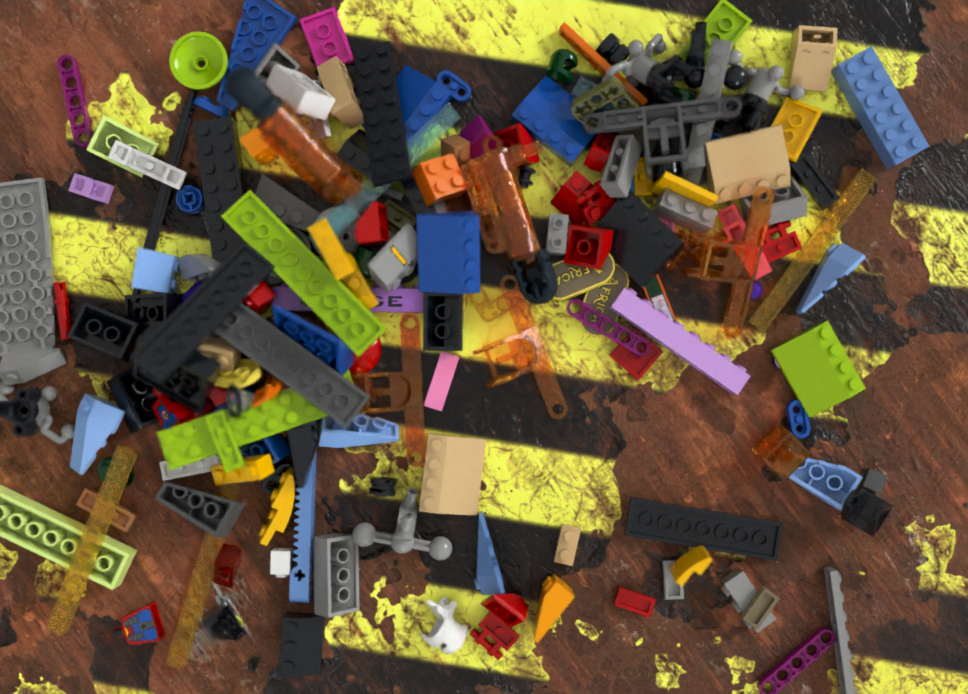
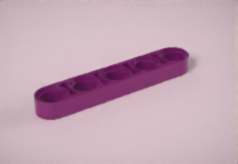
(69, 94)
(617, 328)
(806, 660)

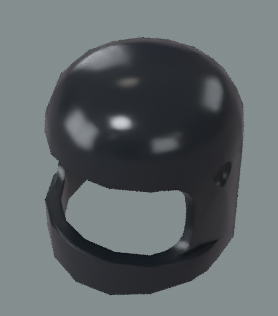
(673, 167)

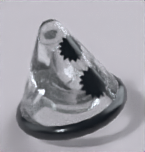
(238, 401)

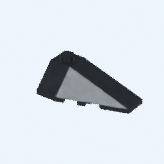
(222, 623)

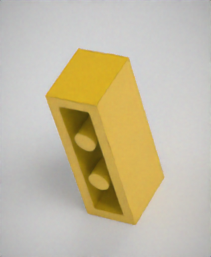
(255, 468)

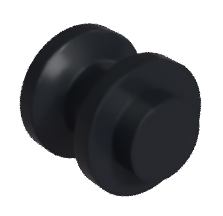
(525, 175)

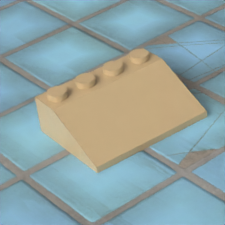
(747, 161)
(452, 474)

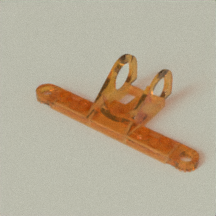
(740, 261)
(526, 351)
(405, 390)

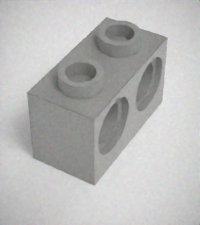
(557, 234)

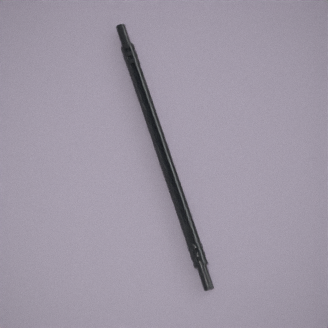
(165, 190)

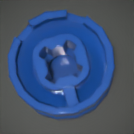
(190, 199)

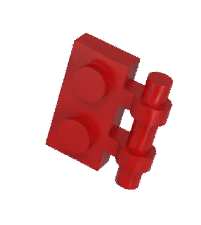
(594, 207)
(781, 246)
(499, 631)

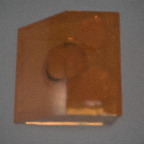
(781, 451)

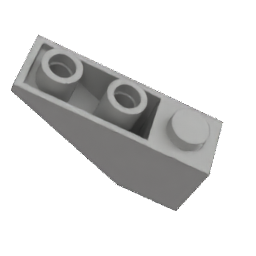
(197, 267)

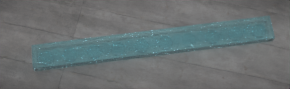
(417, 146)

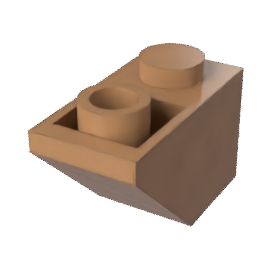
(459, 147)

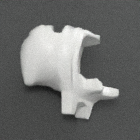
(446, 631)

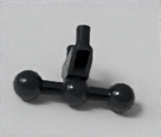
(696, 55)

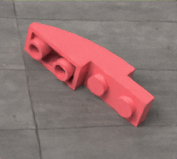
(734, 229)

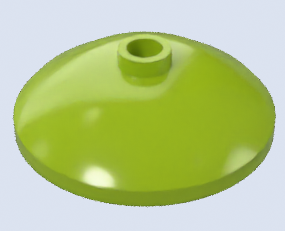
(188, 55)

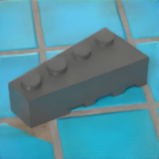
(285, 205)
(202, 508)

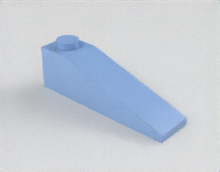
(834, 265)
(94, 423)
(826, 481)

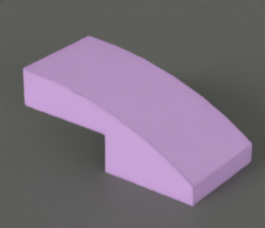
(91, 188)

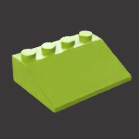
(818, 368)

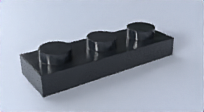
(813, 181)

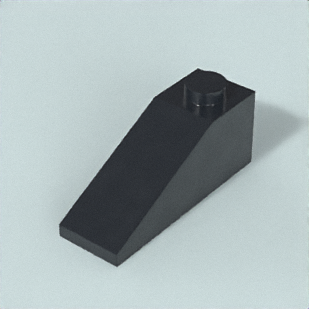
(303, 447)

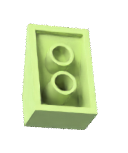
(109, 131)

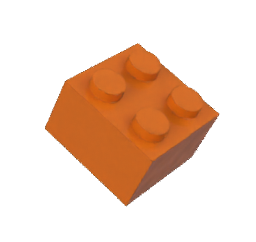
(439, 179)

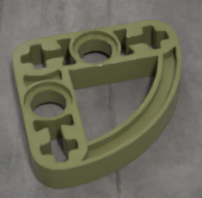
(612, 95)

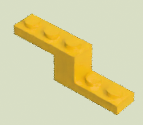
(342, 264)

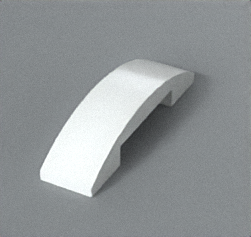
(147, 165)

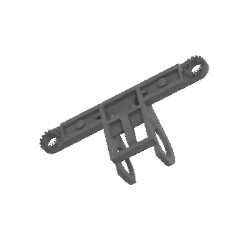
(662, 123)

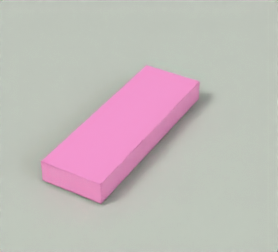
(441, 381)

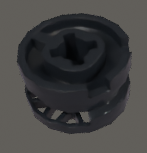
(383, 486)

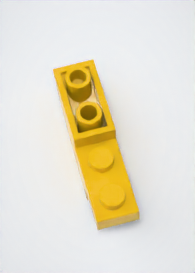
(282, 504)

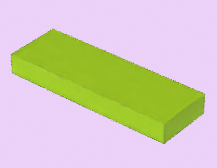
(224, 441)

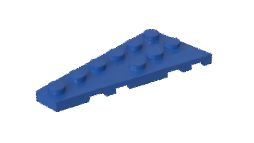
(258, 29)

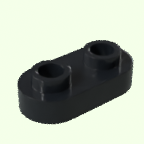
(275, 477)

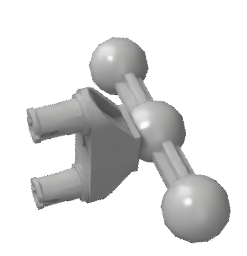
(403, 538)

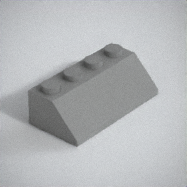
(335, 575)

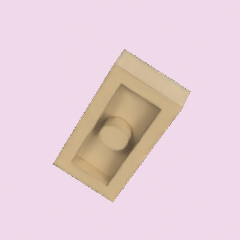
(567, 544)

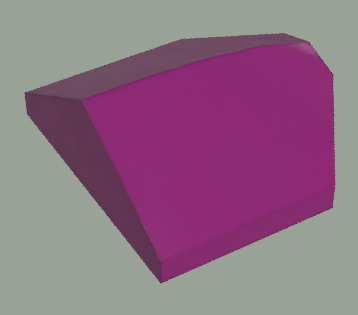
(475, 134)

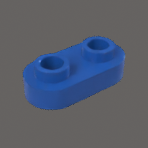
(455, 85)
(205, 104)
(799, 418)

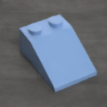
(155, 271)

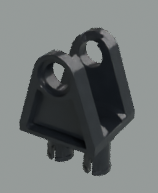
(865, 510)

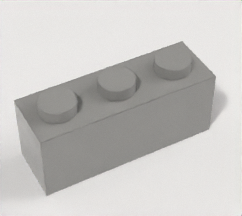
(621, 166)
(684, 212)
(742, 592)

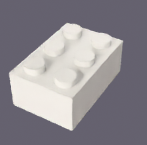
(300, 92)

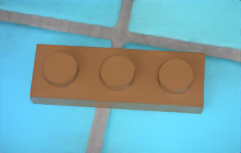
(122, 518)

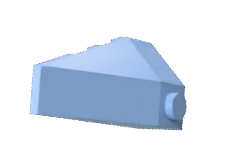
(362, 431)

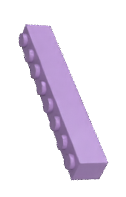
(679, 341)

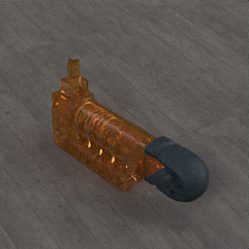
(293, 139)
(507, 211)

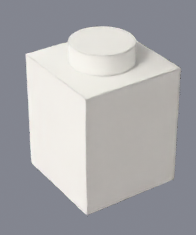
(281, 562)

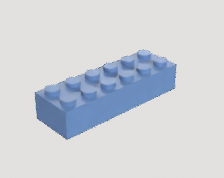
(879, 108)

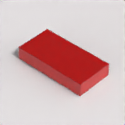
(634, 601)

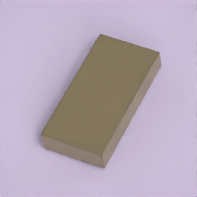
(759, 607)

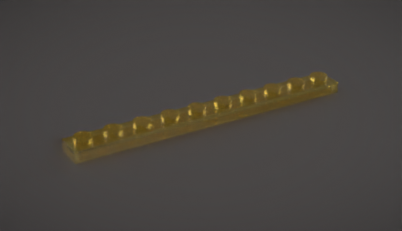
(812, 250)
(91, 540)
(197, 591)

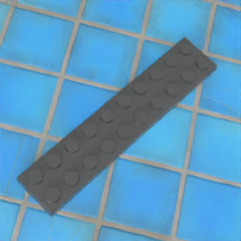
(293, 365)

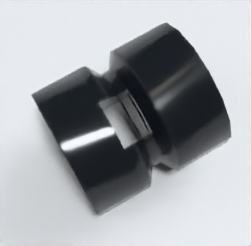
(613, 50)

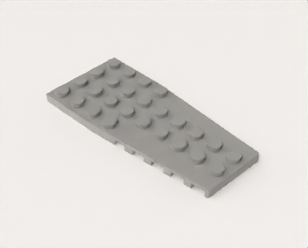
(26, 268)

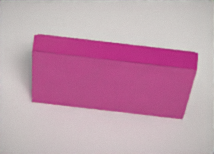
(326, 37)

